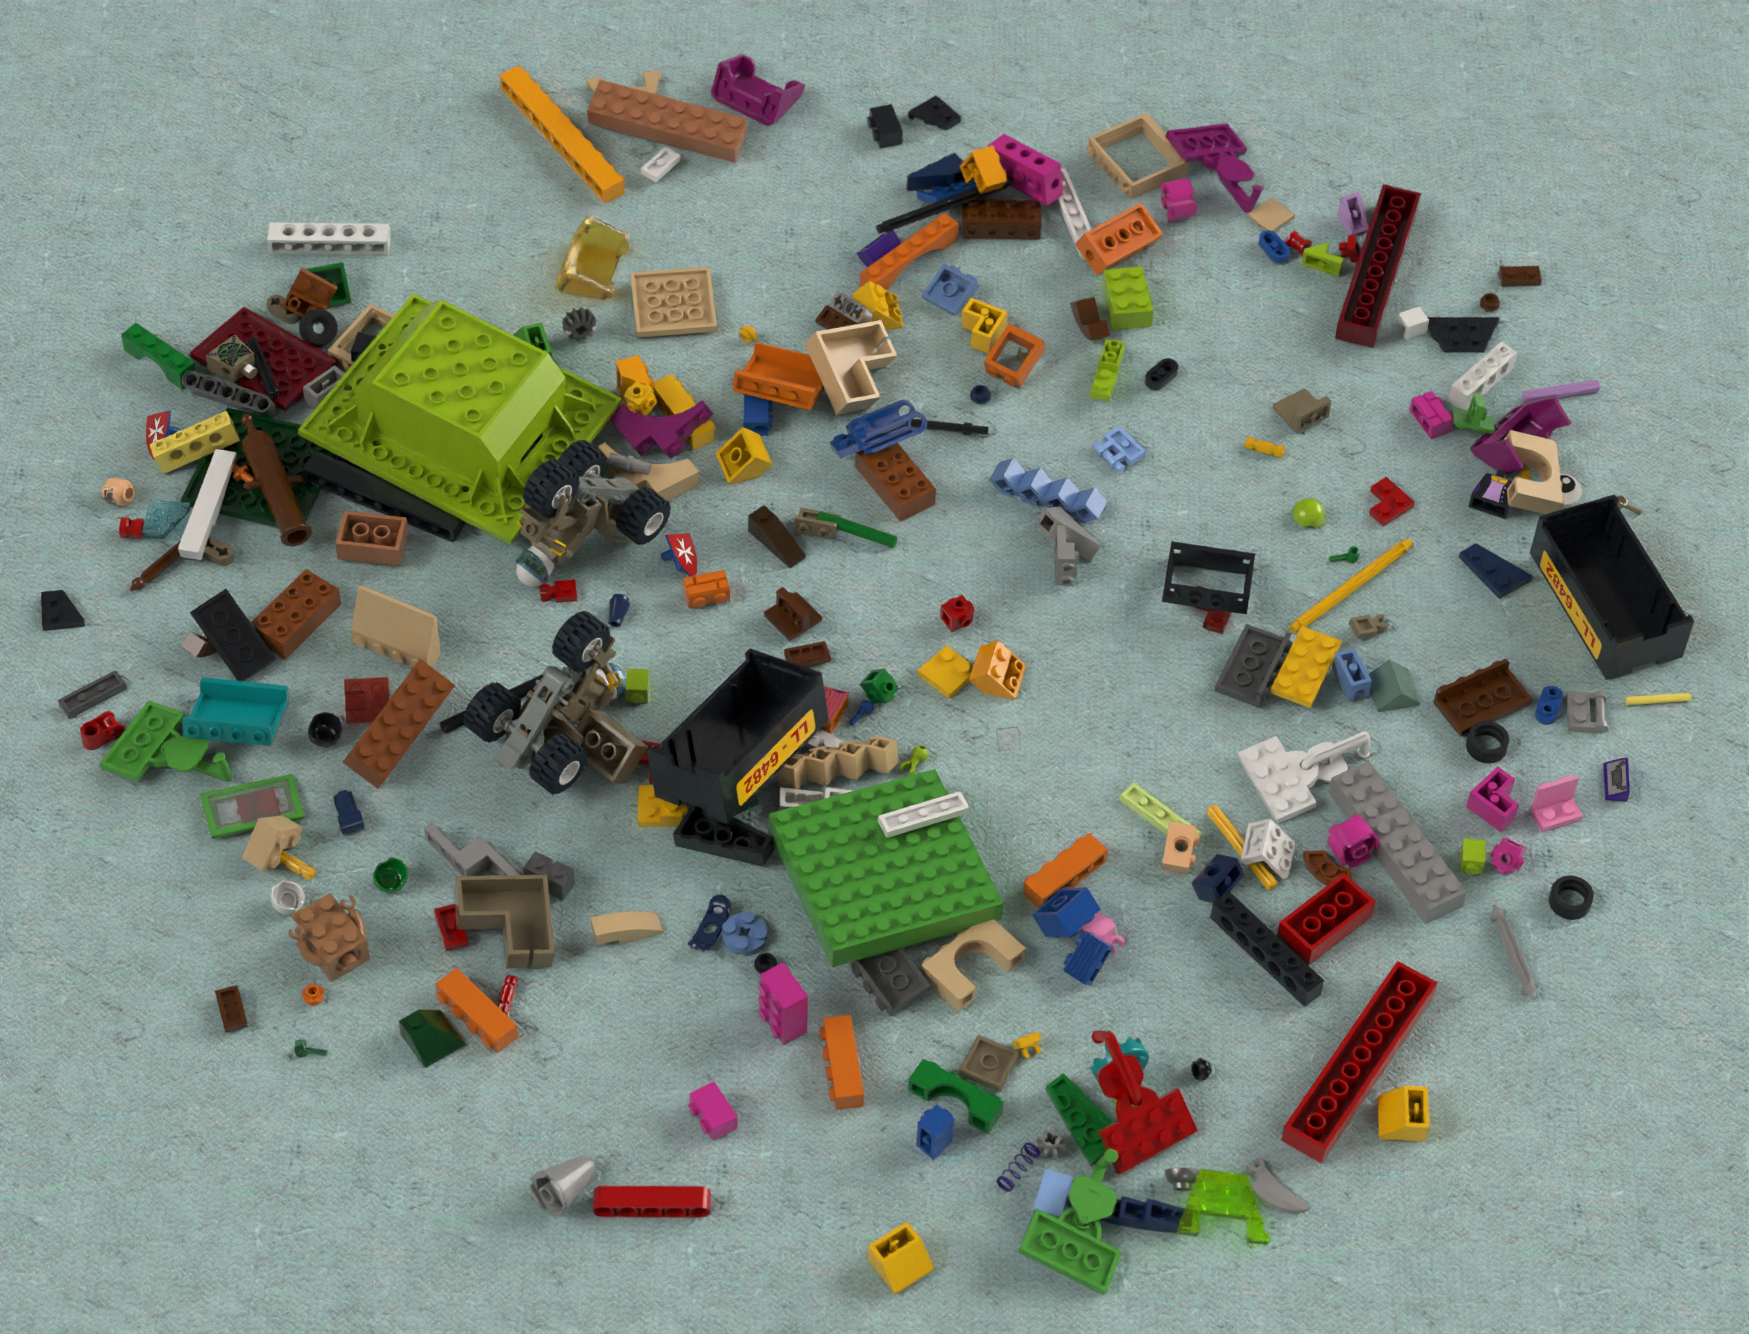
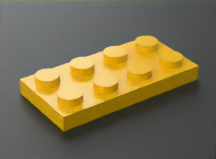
(1305, 667)

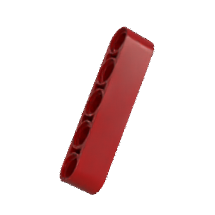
(652, 1201)

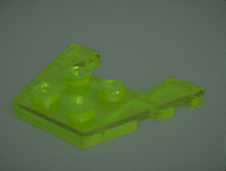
(1226, 1197)

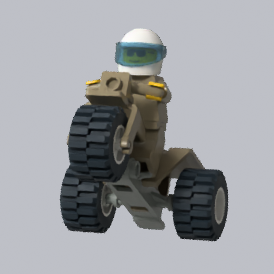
(572, 498)
(538, 730)

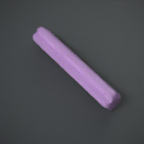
(1561, 391)

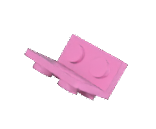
(1555, 804)

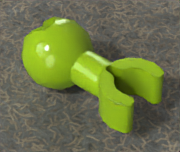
(919, 754)

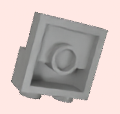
(1065, 558)

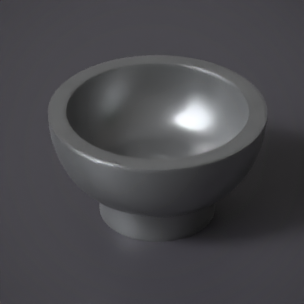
(1182, 1178)

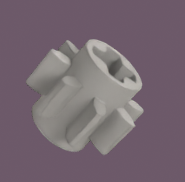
(1050, 1144)

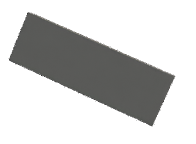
(92, 694)

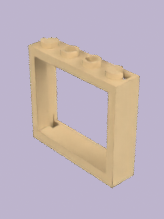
(1125, 130)
(361, 324)

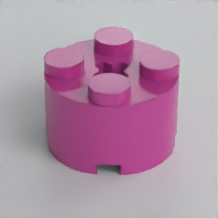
(1178, 199)
(1352, 841)

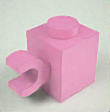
(1105, 929)

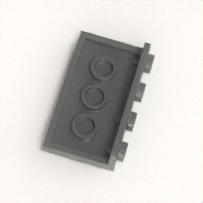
(1253, 665)
(891, 979)

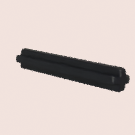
(263, 368)

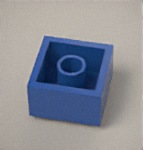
(1066, 912)

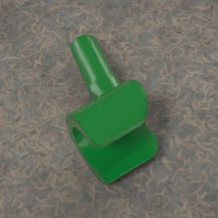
(1351, 556)

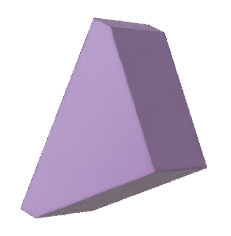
(1352, 214)

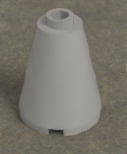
(562, 1183)

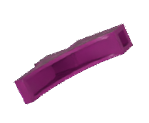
(668, 431)

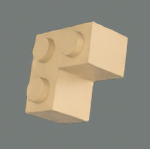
(269, 839)

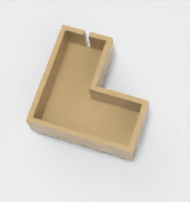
(844, 363)

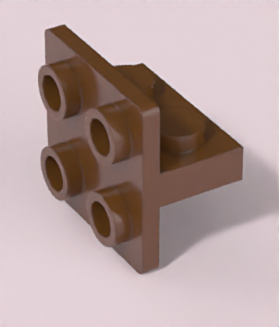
(792, 614)

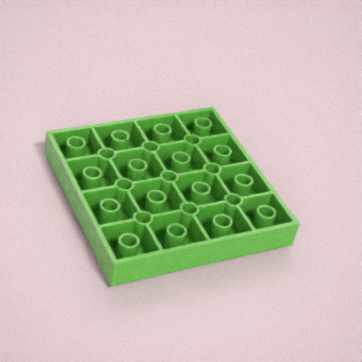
(876, 890)

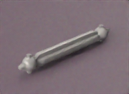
(1514, 952)

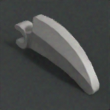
(1271, 1192)

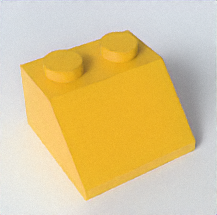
(743, 457)

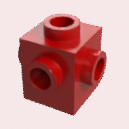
(957, 613)

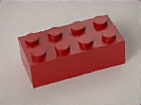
(1326, 918)

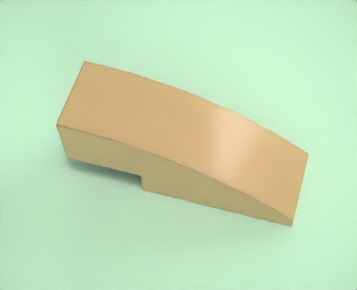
(625, 926)

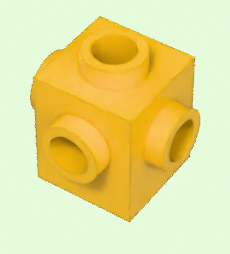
(640, 398)

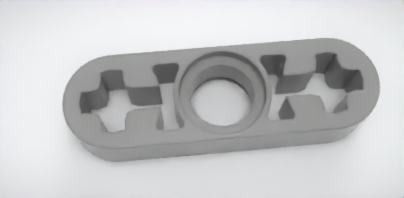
(845, 309)

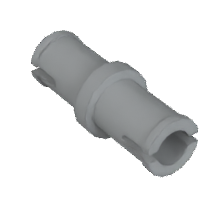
(629, 463)

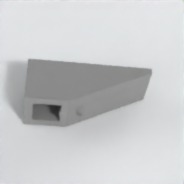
(1083, 541)

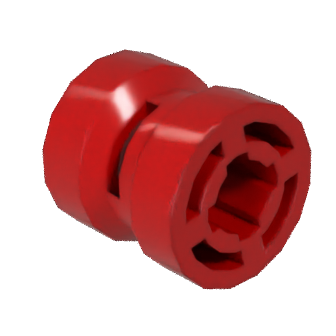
(131, 528)

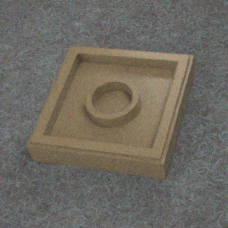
(989, 1063)

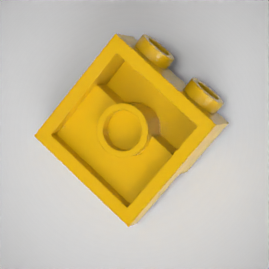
(657, 812)

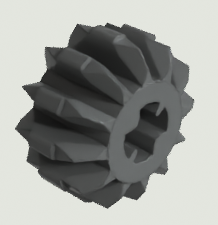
(579, 324)

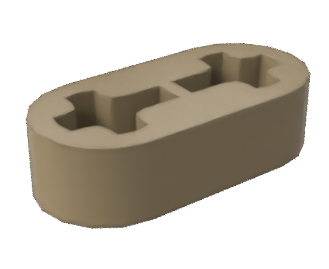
(279, 311)
(218, 548)

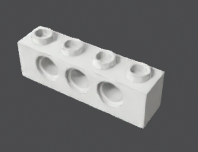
(1482, 375)

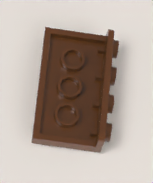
(1002, 219)
(1481, 697)

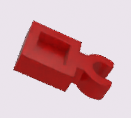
(562, 590)

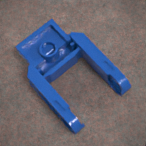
(878, 430)

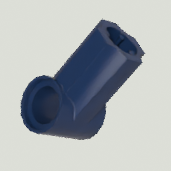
(348, 815)

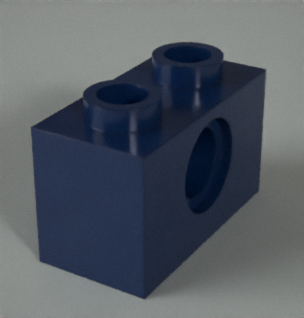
(1217, 878)

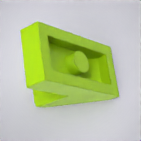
(1319, 259)

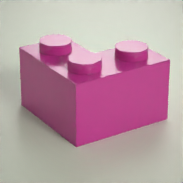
(1491, 799)

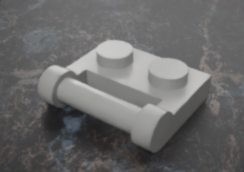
(1579, 711)

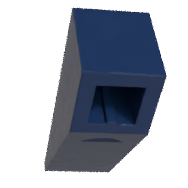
(939, 173)

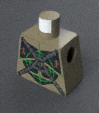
(232, 360)

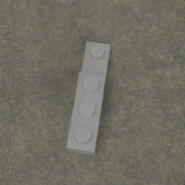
(472, 858)

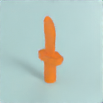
(242, 473)

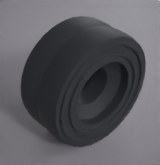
(328, 322)

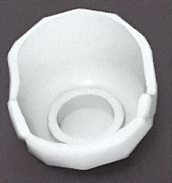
(287, 897)

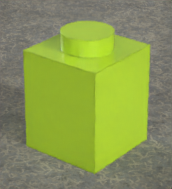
(637, 685)
(1472, 856)

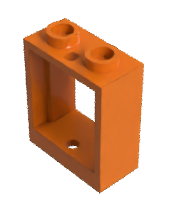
(1023, 339)

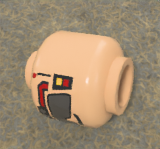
(118, 491)

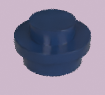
(980, 394)

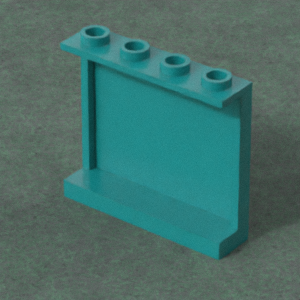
(237, 711)

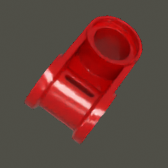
(100, 731)

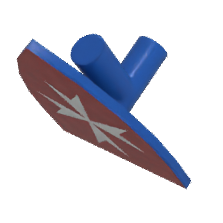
(158, 428)
(682, 552)

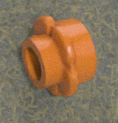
(313, 999)

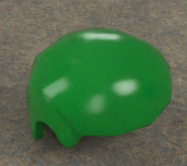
(390, 875)

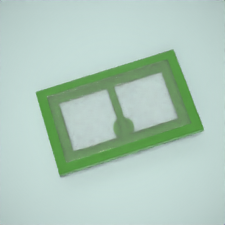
(240, 806)

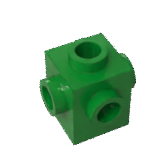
(879, 686)

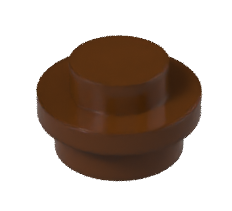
(1490, 302)

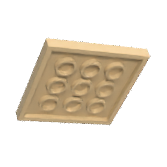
(673, 302)

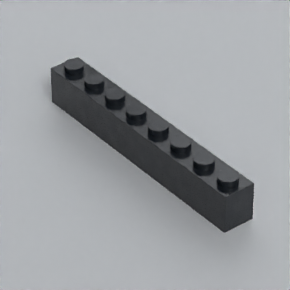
(380, 495)

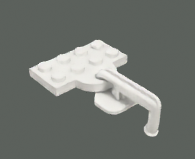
(1286, 776)

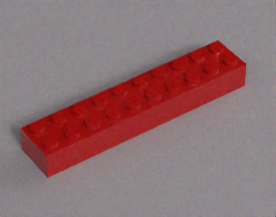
(1358, 1062)

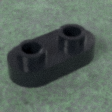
(1158, 376)

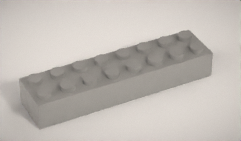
(1403, 846)

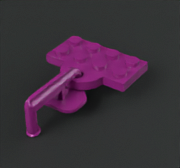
(1217, 149)

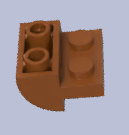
(309, 293)

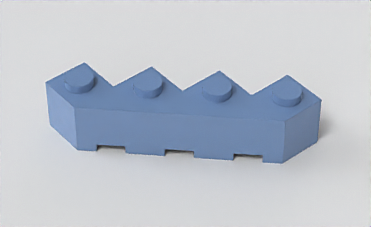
(1037, 488)

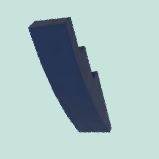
(1145, 1215)

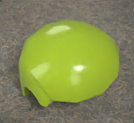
(1309, 513)

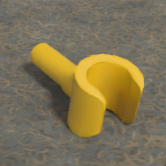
(1525, 472)

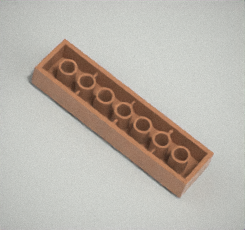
(667, 121)

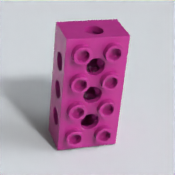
(1031, 170)

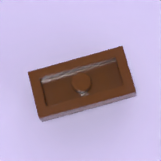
(1520, 276)

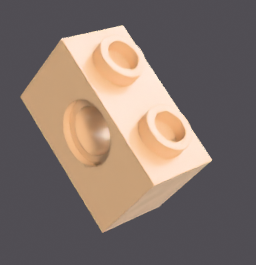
(1180, 835)

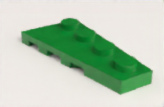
(1080, 1116)

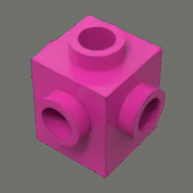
(1513, 851)

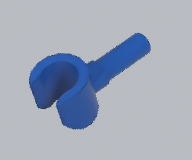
(865, 707)

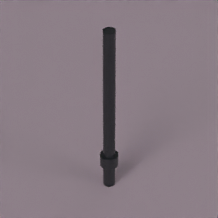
(966, 428)

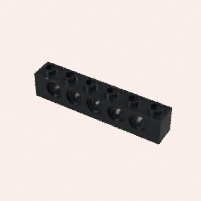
(1267, 949)

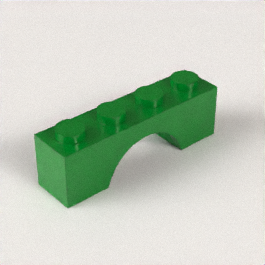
(141, 342)
(932, 1081)

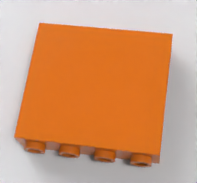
(780, 377)

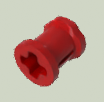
(1292, 240)

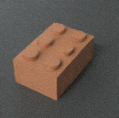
(372, 538)

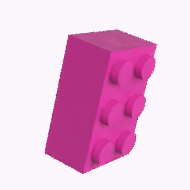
(783, 1003)

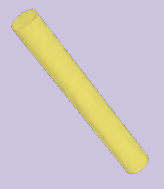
(1662, 698)

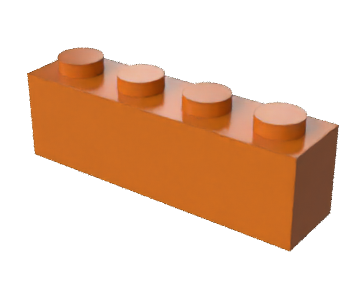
(1065, 870)
(476, 1010)
(842, 1062)

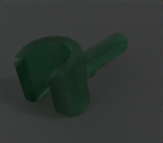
(302, 1050)

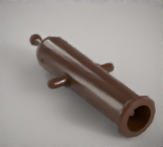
(274, 484)

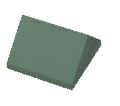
(1392, 687)

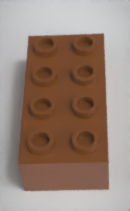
(896, 480)
(296, 613)

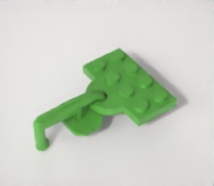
(156, 743)
(1067, 1243)

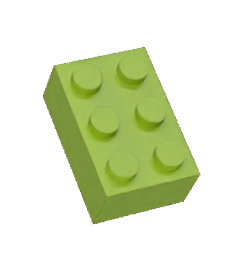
(1127, 298)

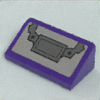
(1616, 780)

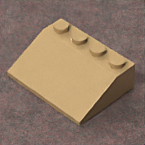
(394, 628)

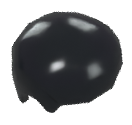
(325, 729)

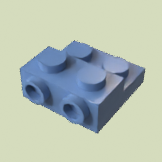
(950, 289)

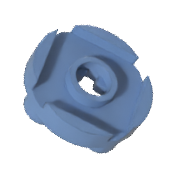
(744, 922)

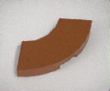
(1322, 867)

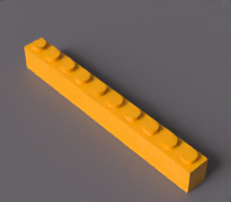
(562, 134)

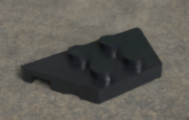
(1462, 333)

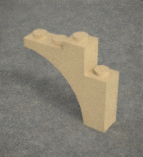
(664, 479)

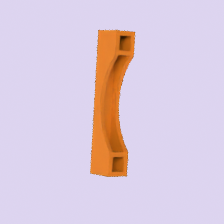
(934, 236)

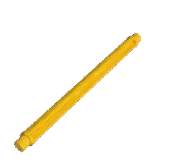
(1351, 585)

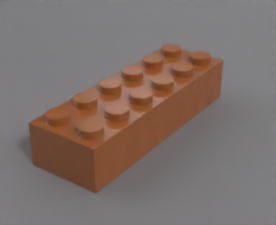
(398, 723)

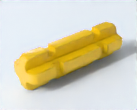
(1264, 447)
(297, 865)

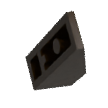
(774, 536)

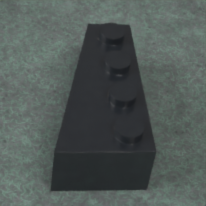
(730, 840)

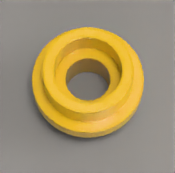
(747, 334)

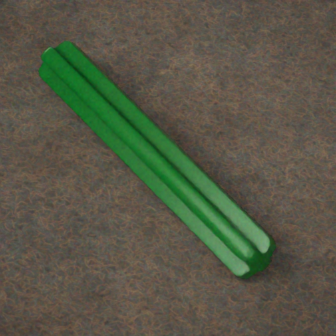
(859, 530)

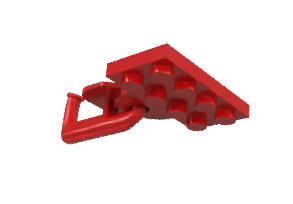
(1153, 1120)

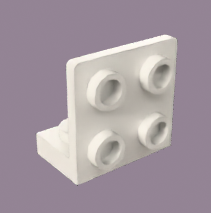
(1269, 844)

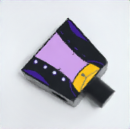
(1491, 495)

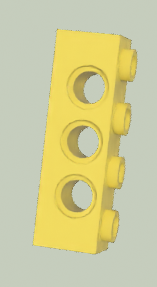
(194, 442)

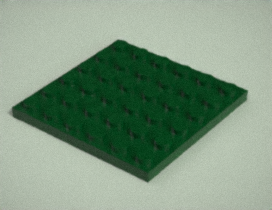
(251, 504)

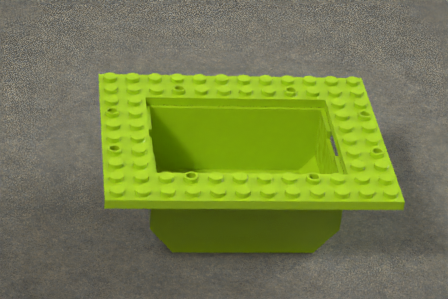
(457, 413)

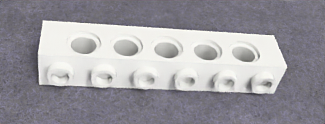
(329, 238)

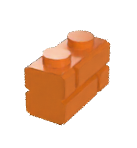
(706, 589)

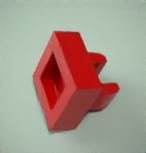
(1350, 248)

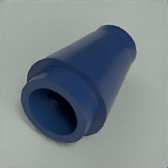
(618, 608)

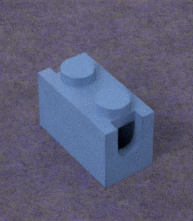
(1353, 677)

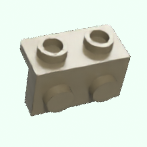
(807, 523)

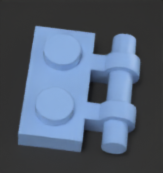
(1125, 447)

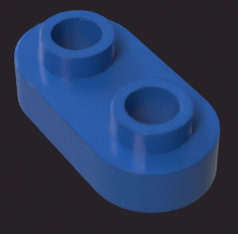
(1274, 246)
(1549, 703)

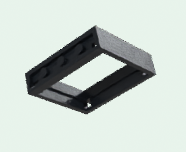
(1213, 559)

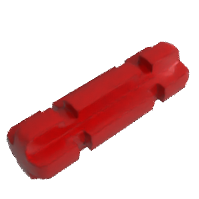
(507, 993)

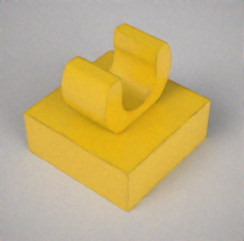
(1027, 1041)

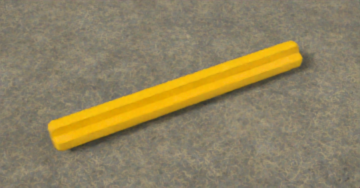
(1237, 842)

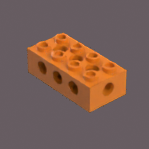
(1133, 223)

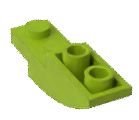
(1107, 371)

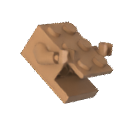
(331, 936)

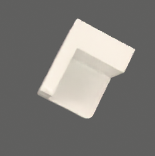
(1415, 322)

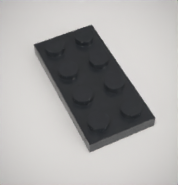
(232, 636)

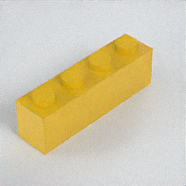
(674, 400)

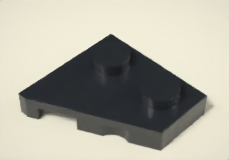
(936, 113)
(59, 611)

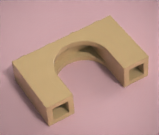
(1543, 457)
(983, 938)

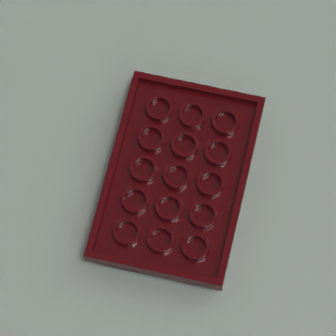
(288, 356)

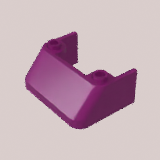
(1532, 418)

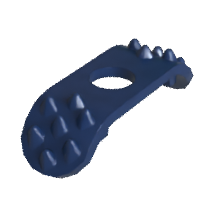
(716, 914)

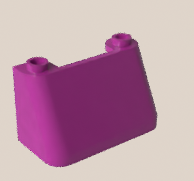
(750, 95)

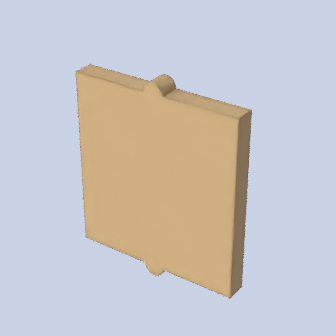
(1271, 215)

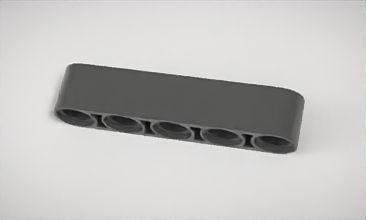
(223, 388)

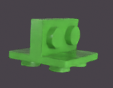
(1474, 417)

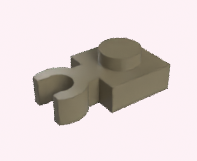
(1366, 627)

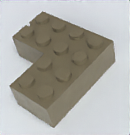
(513, 904)

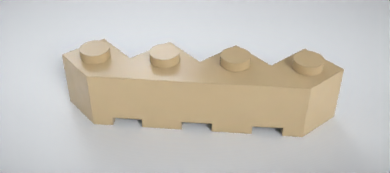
(848, 760)

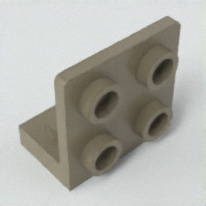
(1302, 410)

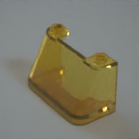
(592, 259)

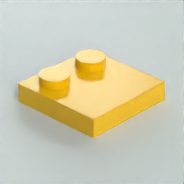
(946, 672)

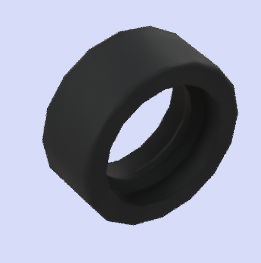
(1487, 755)
(1568, 911)

